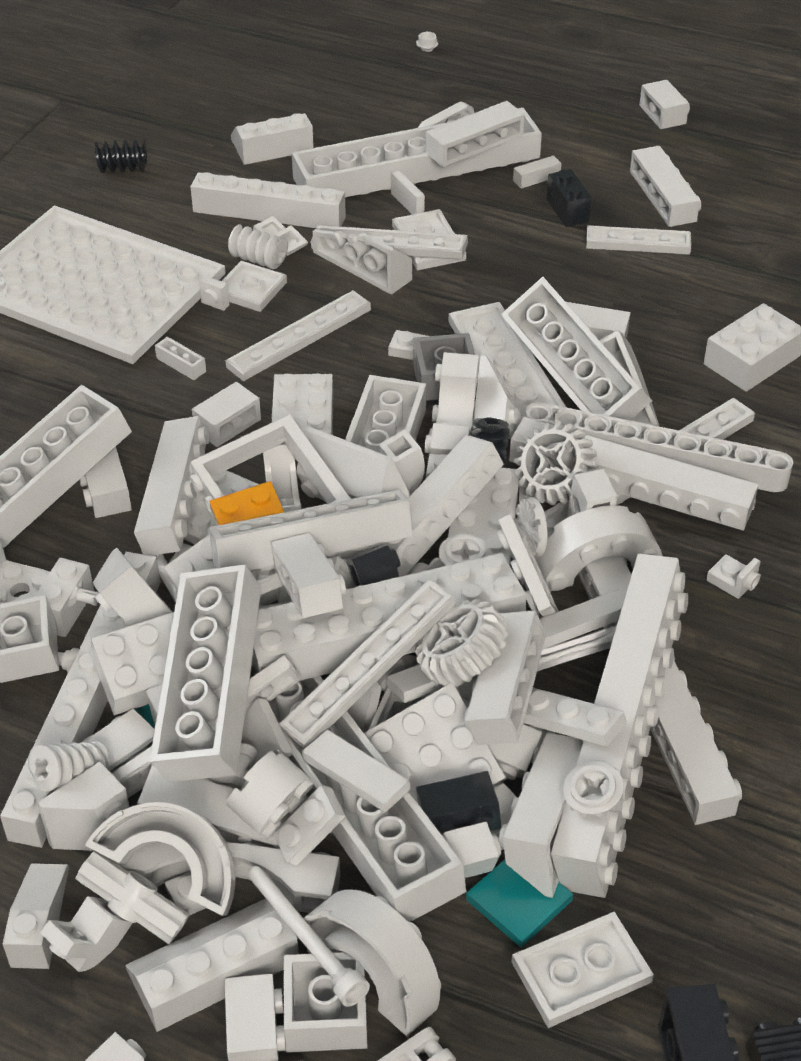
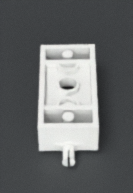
(66, 587)

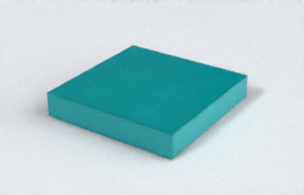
(515, 904)

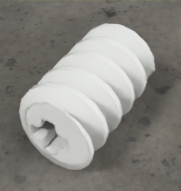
(257, 247)
(60, 763)

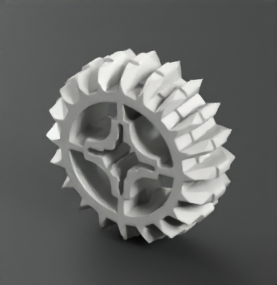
(573, 441)
(462, 643)

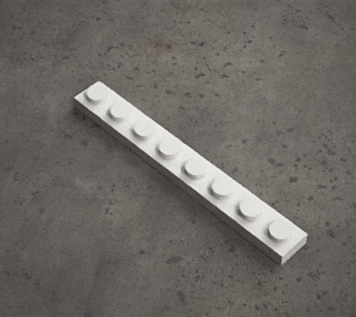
(560, 713)

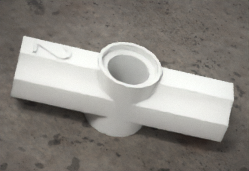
(132, 896)

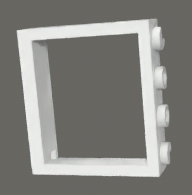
(278, 432)

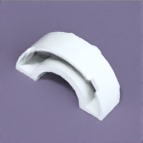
(456, 402)
(591, 536)
(186, 831)
(386, 949)

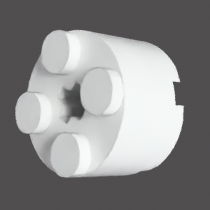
(269, 793)

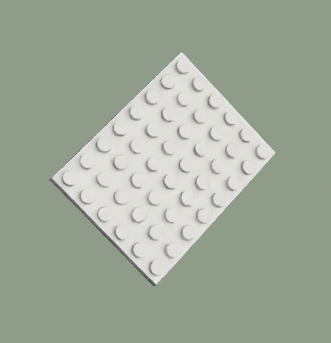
(98, 283)

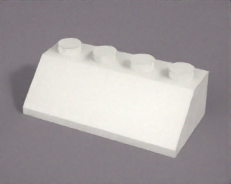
(354, 466)
(538, 812)
(193, 969)

